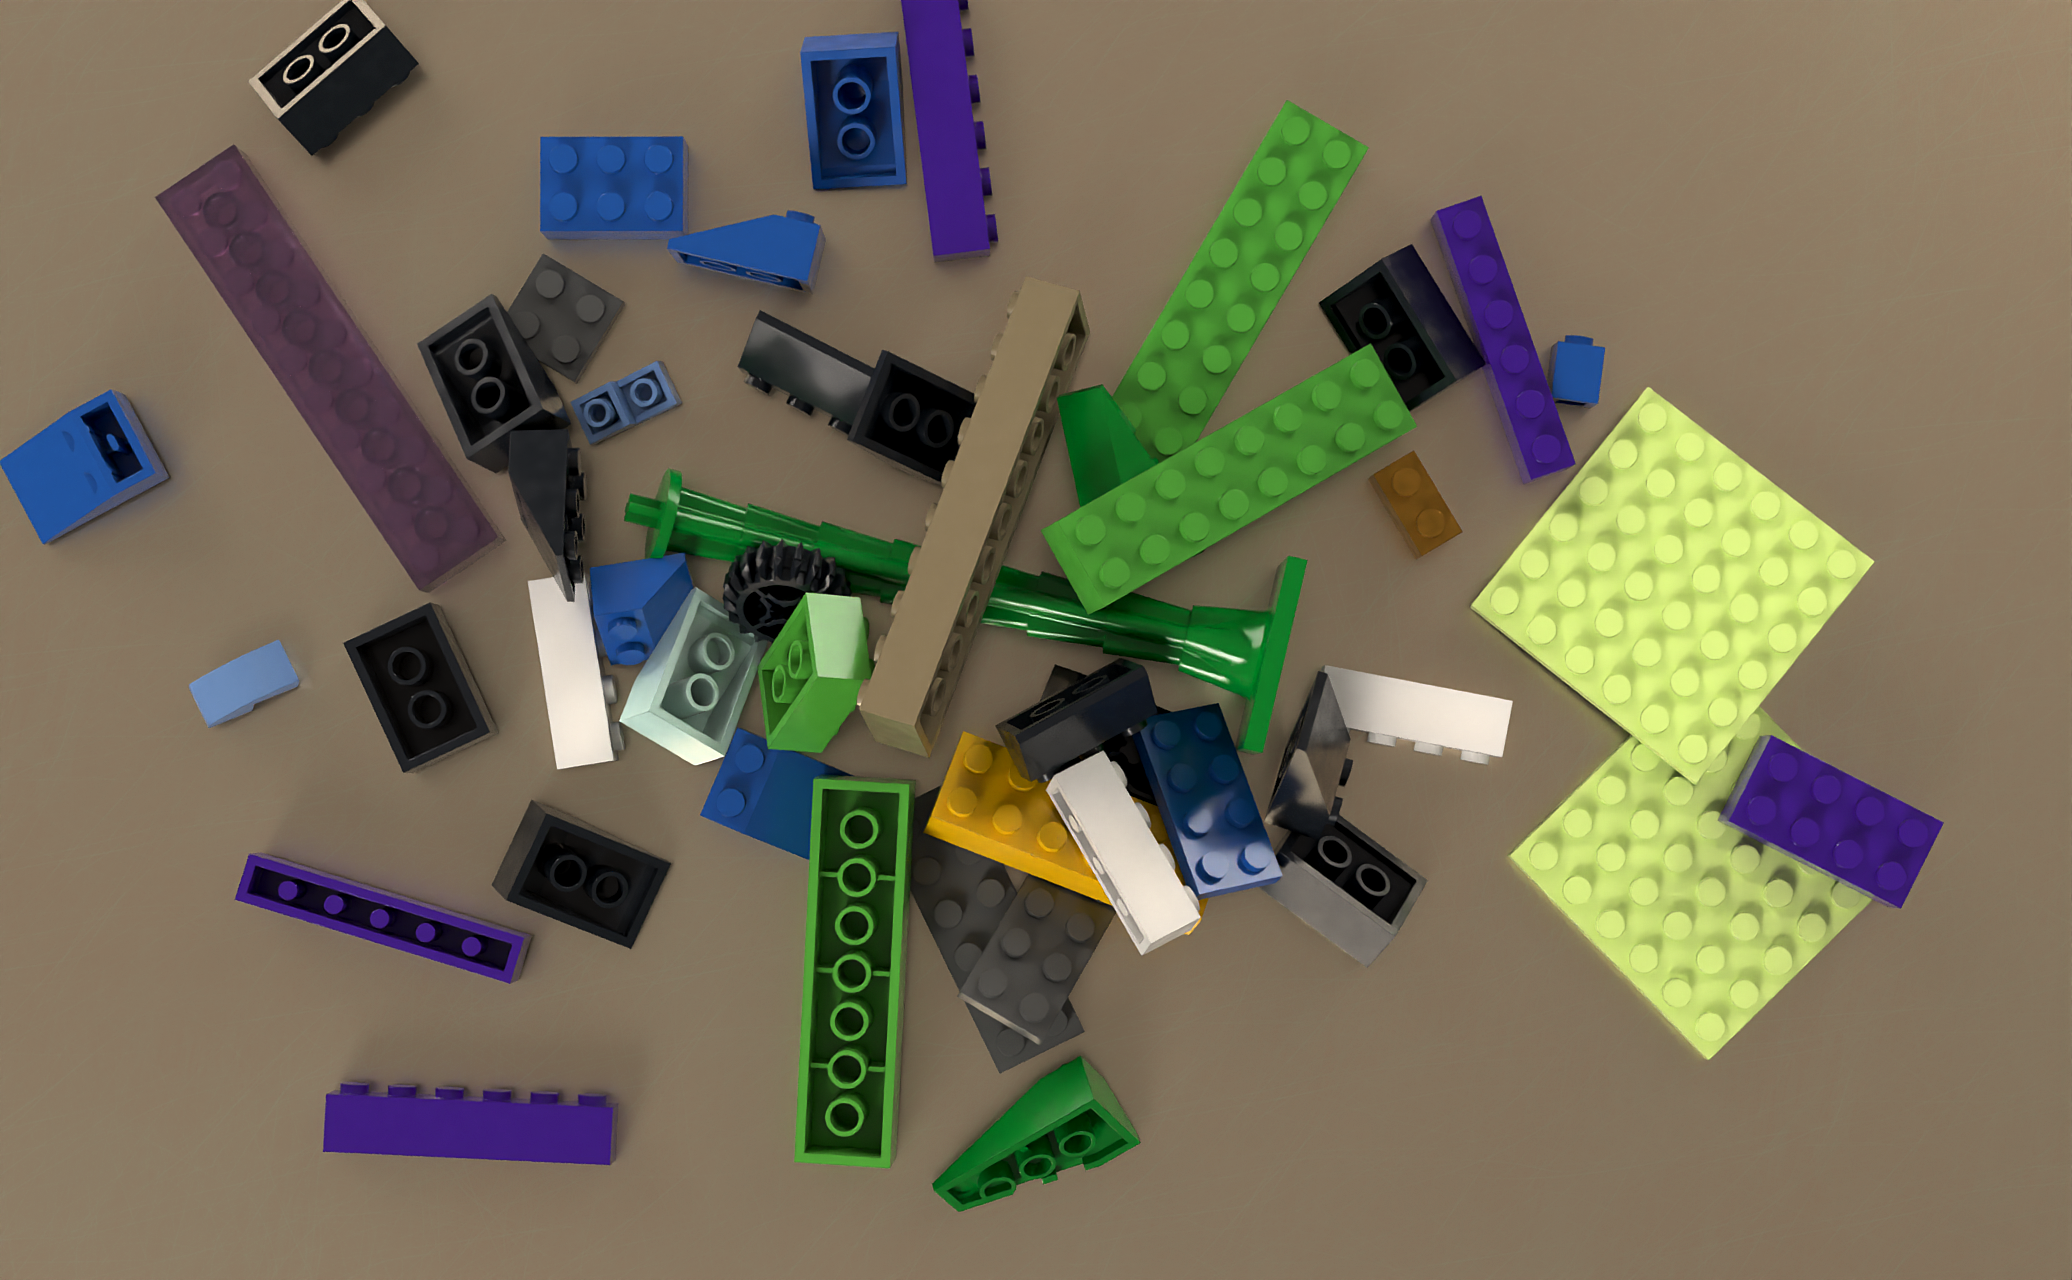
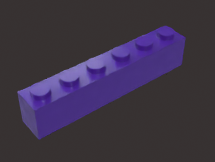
(947, 129)
(1502, 340)
(383, 917)
(470, 1125)

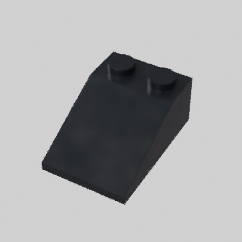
(490, 382)
(911, 418)
(1312, 766)
(580, 875)

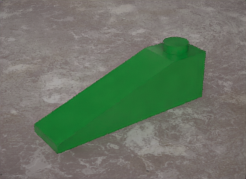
(1100, 443)
(1052, 1127)

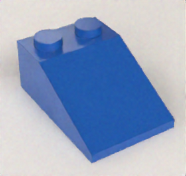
(854, 109)
(761, 249)
(766, 793)

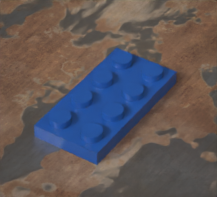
(1206, 802)

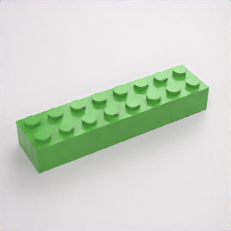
(1236, 280)
(1228, 479)
(854, 970)

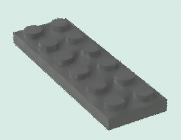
(962, 905)

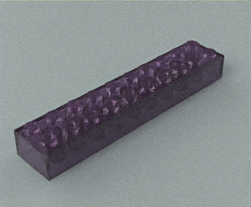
(330, 369)

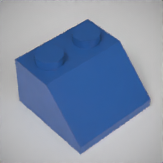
(638, 603)

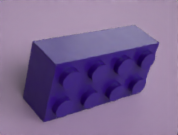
(1830, 821)

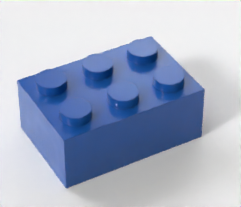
(613, 188)

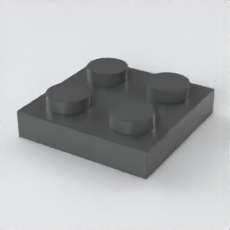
(563, 317)

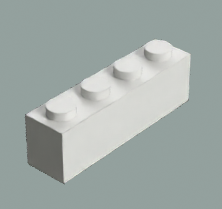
(575, 676)
(1421, 714)
(1124, 852)

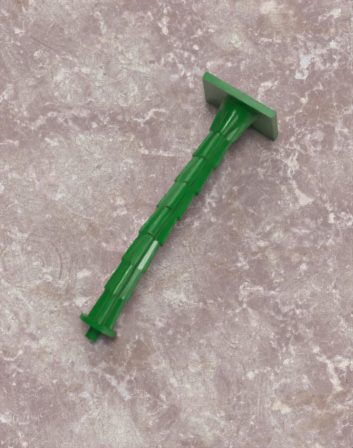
(1214, 644)

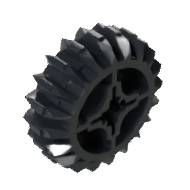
(771, 581)

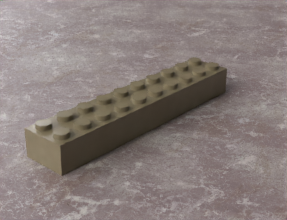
(974, 517)

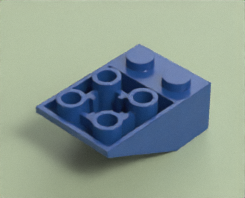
(83, 465)

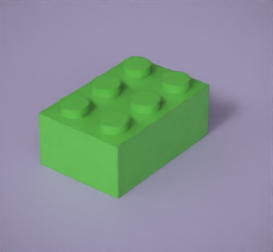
(814, 672)

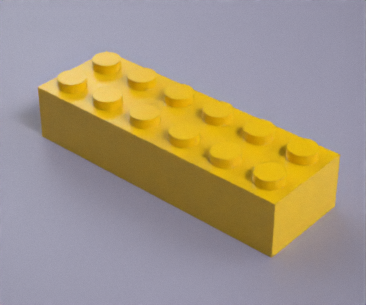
(1015, 822)

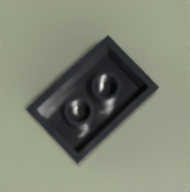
(420, 688)

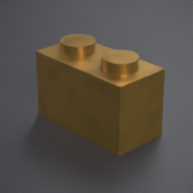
(1415, 504)

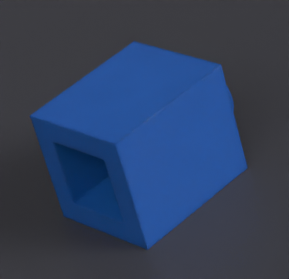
(1575, 371)

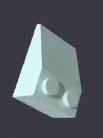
(695, 682)

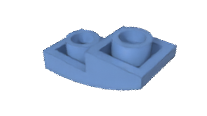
(626, 402)
(242, 683)

